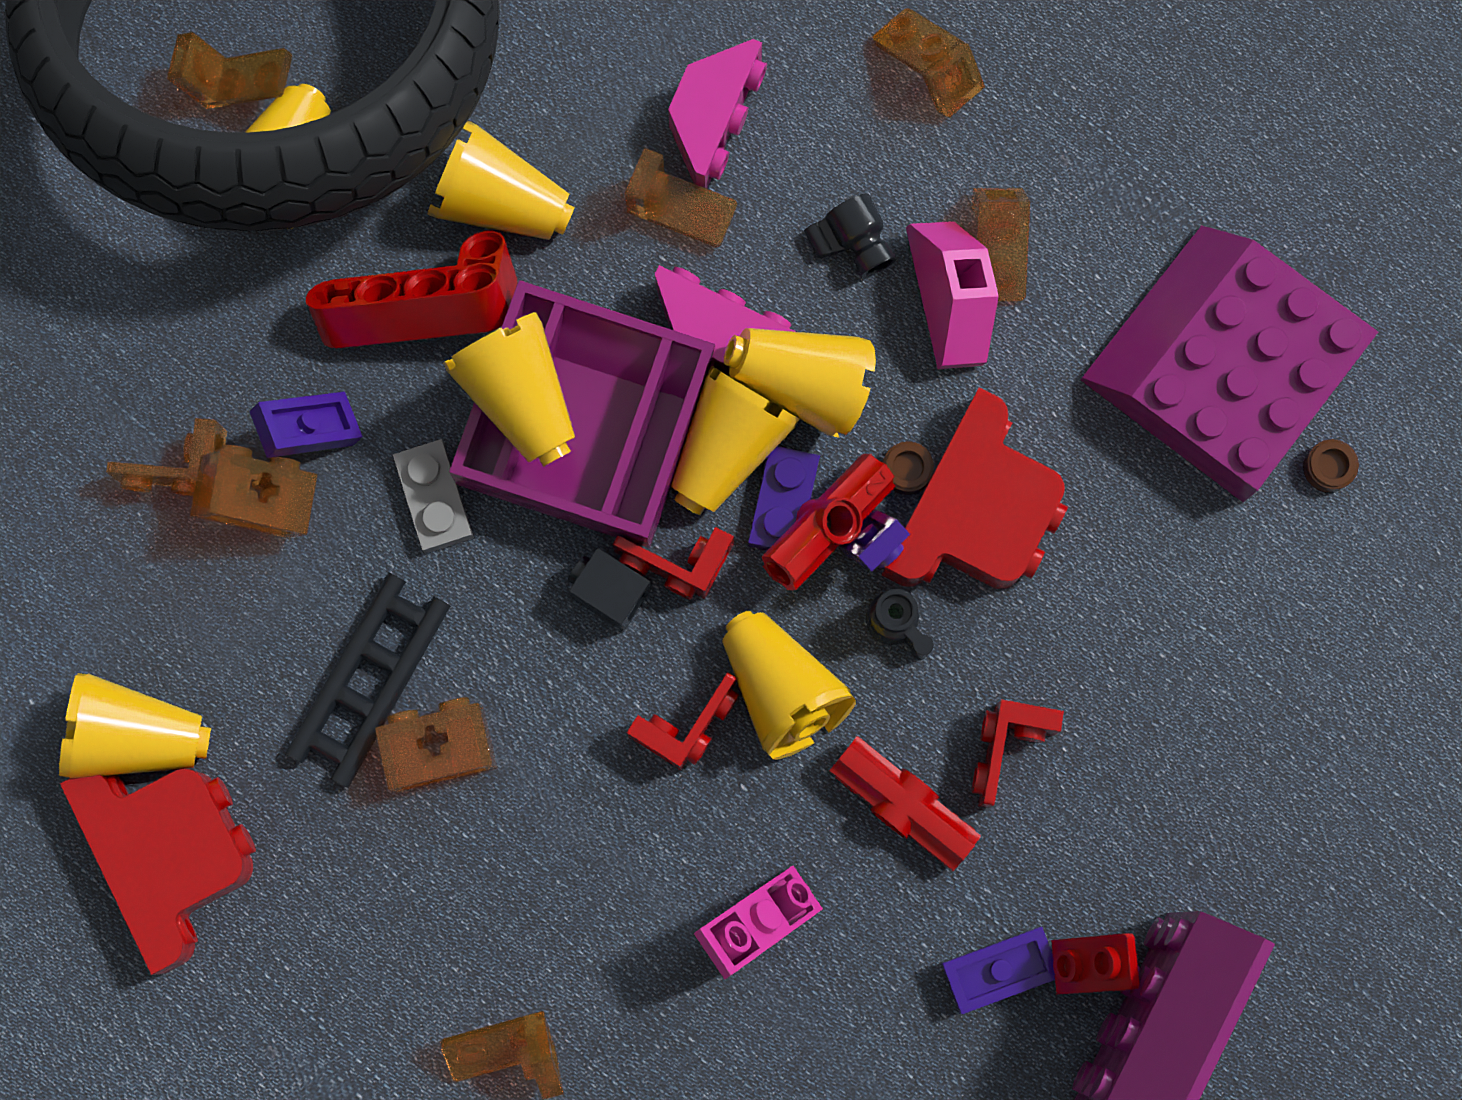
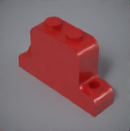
(981, 506)
(163, 854)

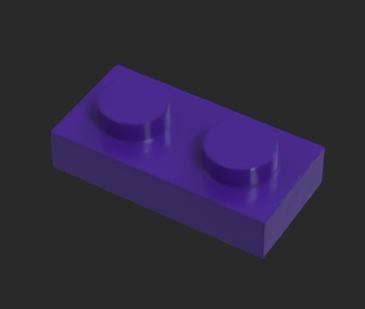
(305, 424)
(784, 488)
(877, 542)
(1000, 970)

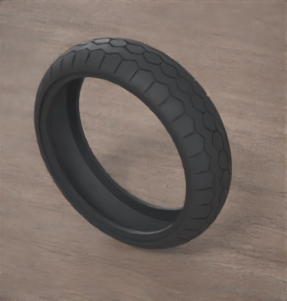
(264, 176)

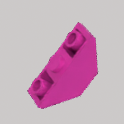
(711, 107)
(955, 292)
(709, 314)
(758, 922)

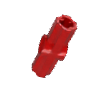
(810, 540)
(905, 804)

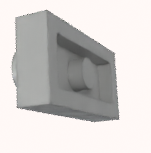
(433, 496)

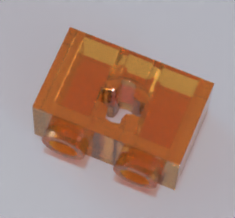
(225, 495)
(412, 766)

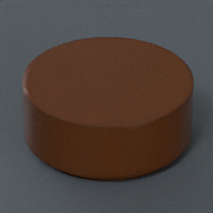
(1330, 465)
(911, 467)

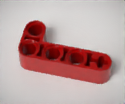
(419, 302)

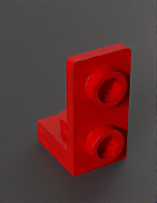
(706, 558)
(1030, 724)
(660, 735)
(1095, 964)

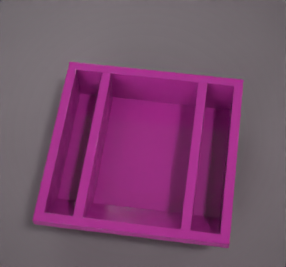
(1229, 358)
(630, 412)
(1180, 1015)

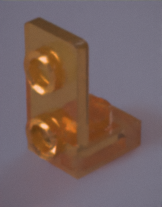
(934, 54)
(226, 81)
(677, 202)
(1004, 231)
(206, 438)
(504, 1045)

